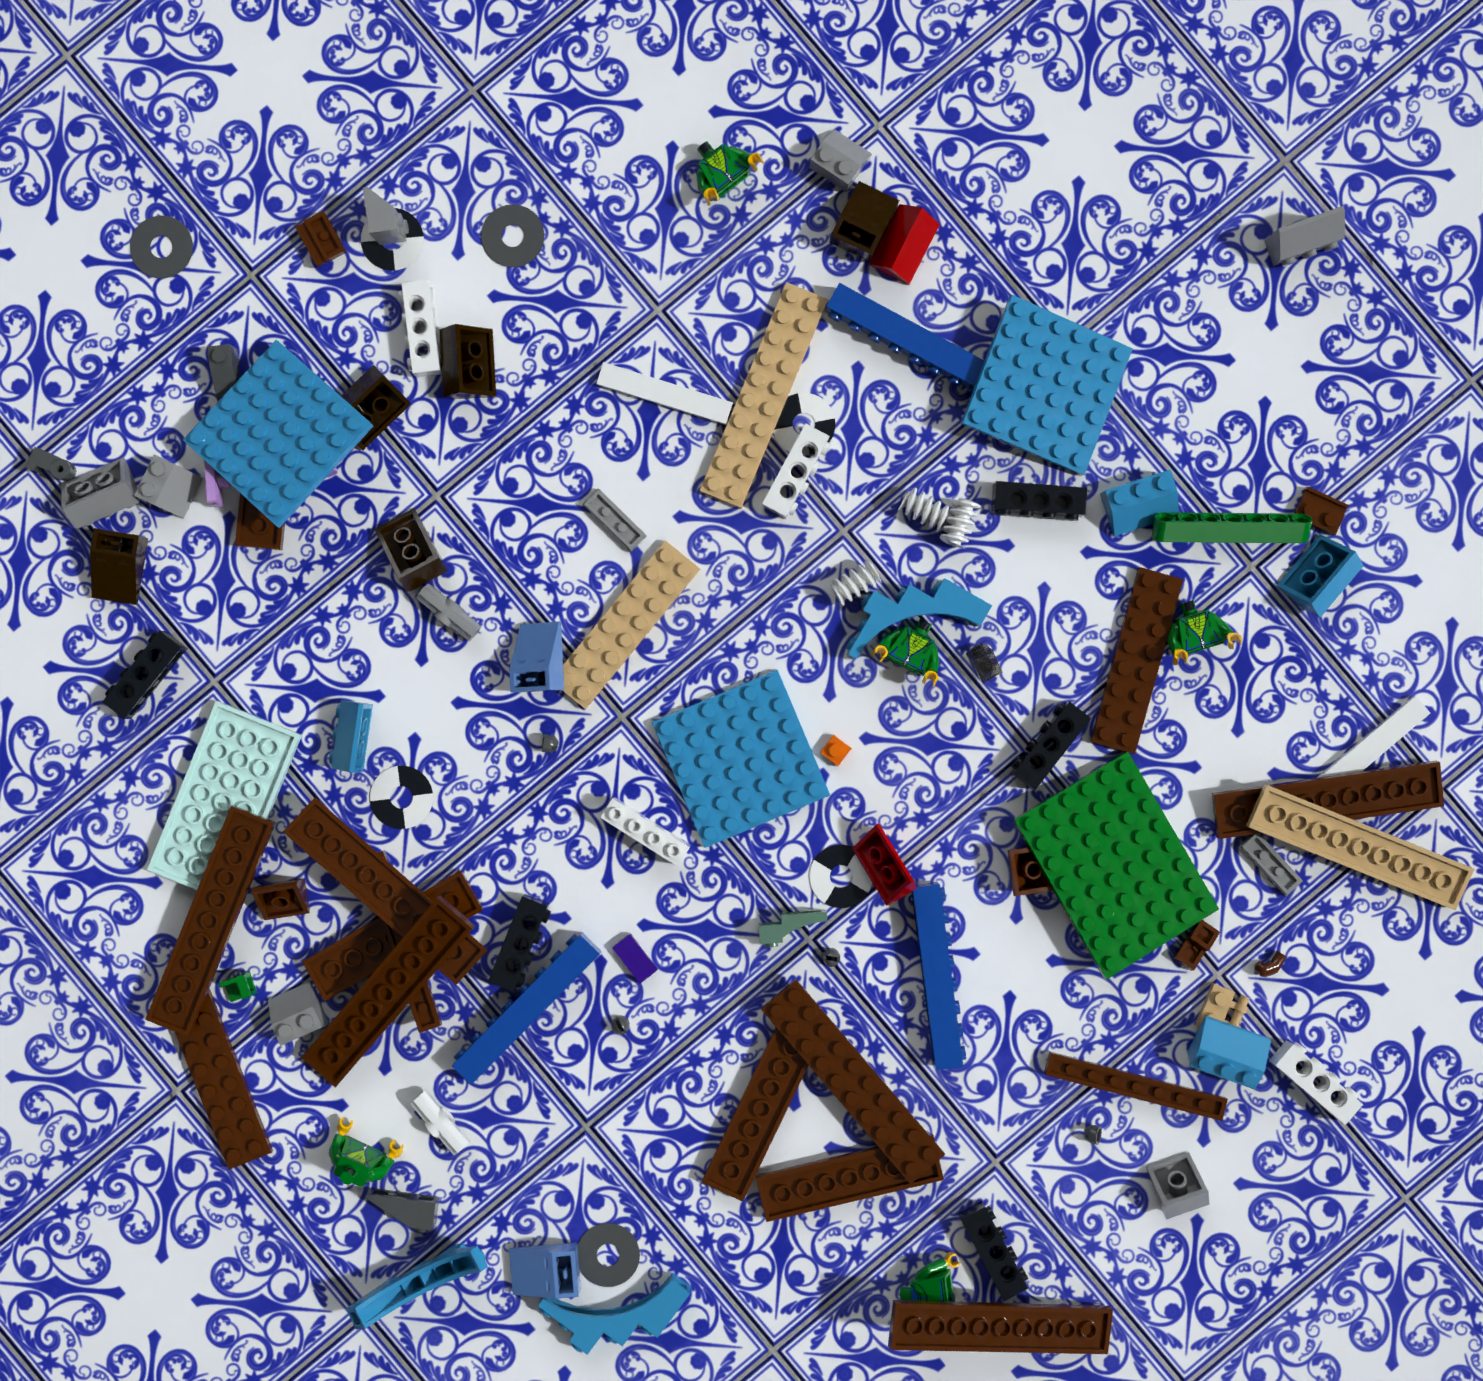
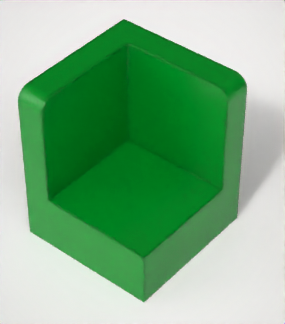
(239, 987)

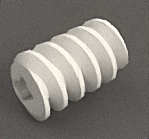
(924, 508)
(961, 518)
(855, 582)

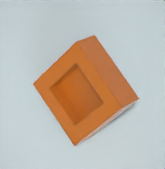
(835, 750)

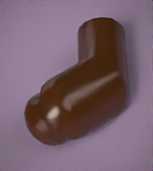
(1272, 967)

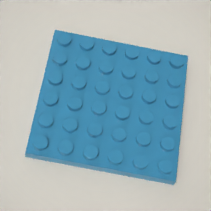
(1046, 385)
(278, 433)
(741, 758)

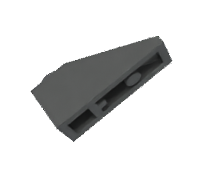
(223, 367)
(411, 1209)

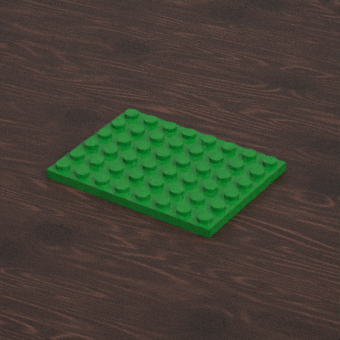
(1115, 865)

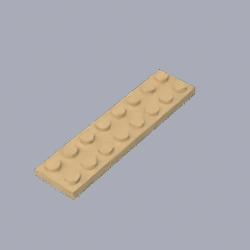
(626, 623)

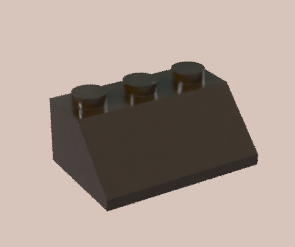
(467, 362)
(377, 401)

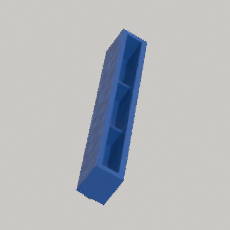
(904, 337)
(937, 976)
(526, 1008)

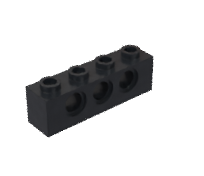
(1074, 497)
(156, 671)
(1076, 722)
(501, 973)
(1007, 1284)

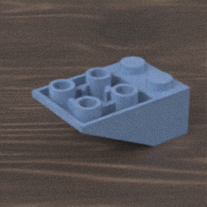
(537, 658)
(546, 1271)

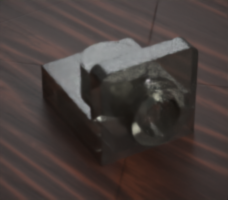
(984, 662)

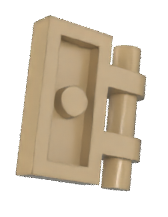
(1218, 1003)

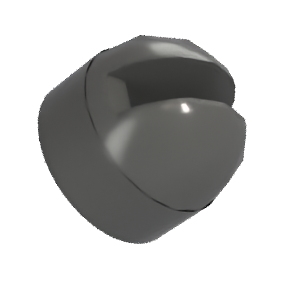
(549, 743)
(833, 953)
(624, 1023)
(1093, 1134)

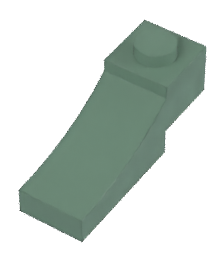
(773, 932)

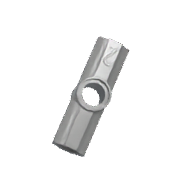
(448, 612)

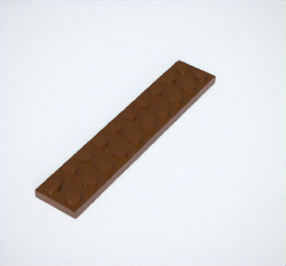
(1349, 794)
(372, 879)
(210, 920)
(388, 991)
(853, 1081)
(999, 1327)

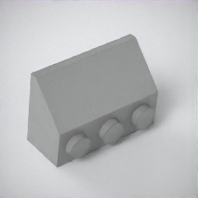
(1307, 237)
(98, 493)

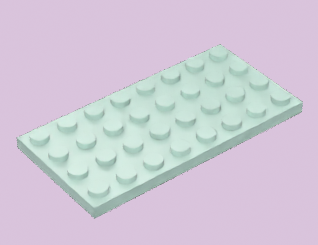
(235, 764)

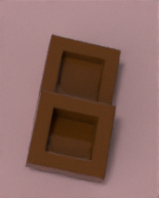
(1196, 944)

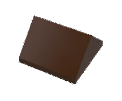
(1026, 872)
(282, 899)

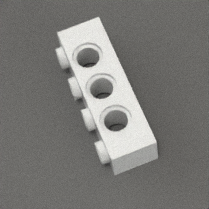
(409, 295)
(807, 438)
(645, 831)
(1341, 1108)

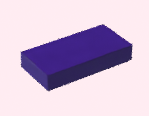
(635, 958)

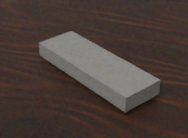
(614, 520)
(1270, 863)

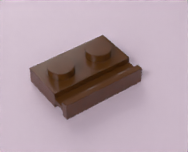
(320, 239)
(1324, 510)

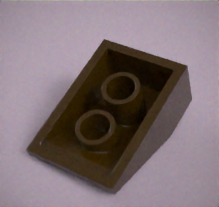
(410, 550)

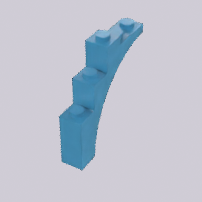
(947, 600)
(425, 1276)
(618, 1323)

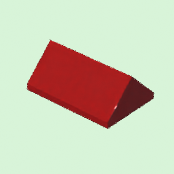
(905, 243)
(884, 866)

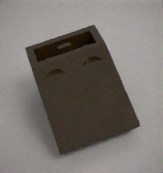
(863, 221)
(117, 565)

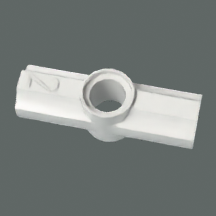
(439, 1122)

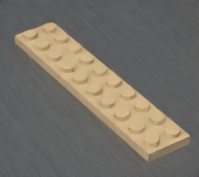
(763, 395)
(1360, 847)

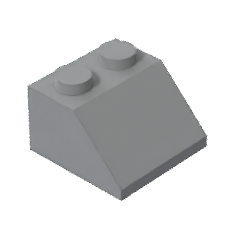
(839, 160)
(383, 219)
(168, 486)
(296, 1013)
(1178, 1185)

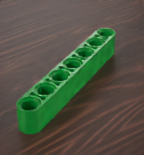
(1231, 527)

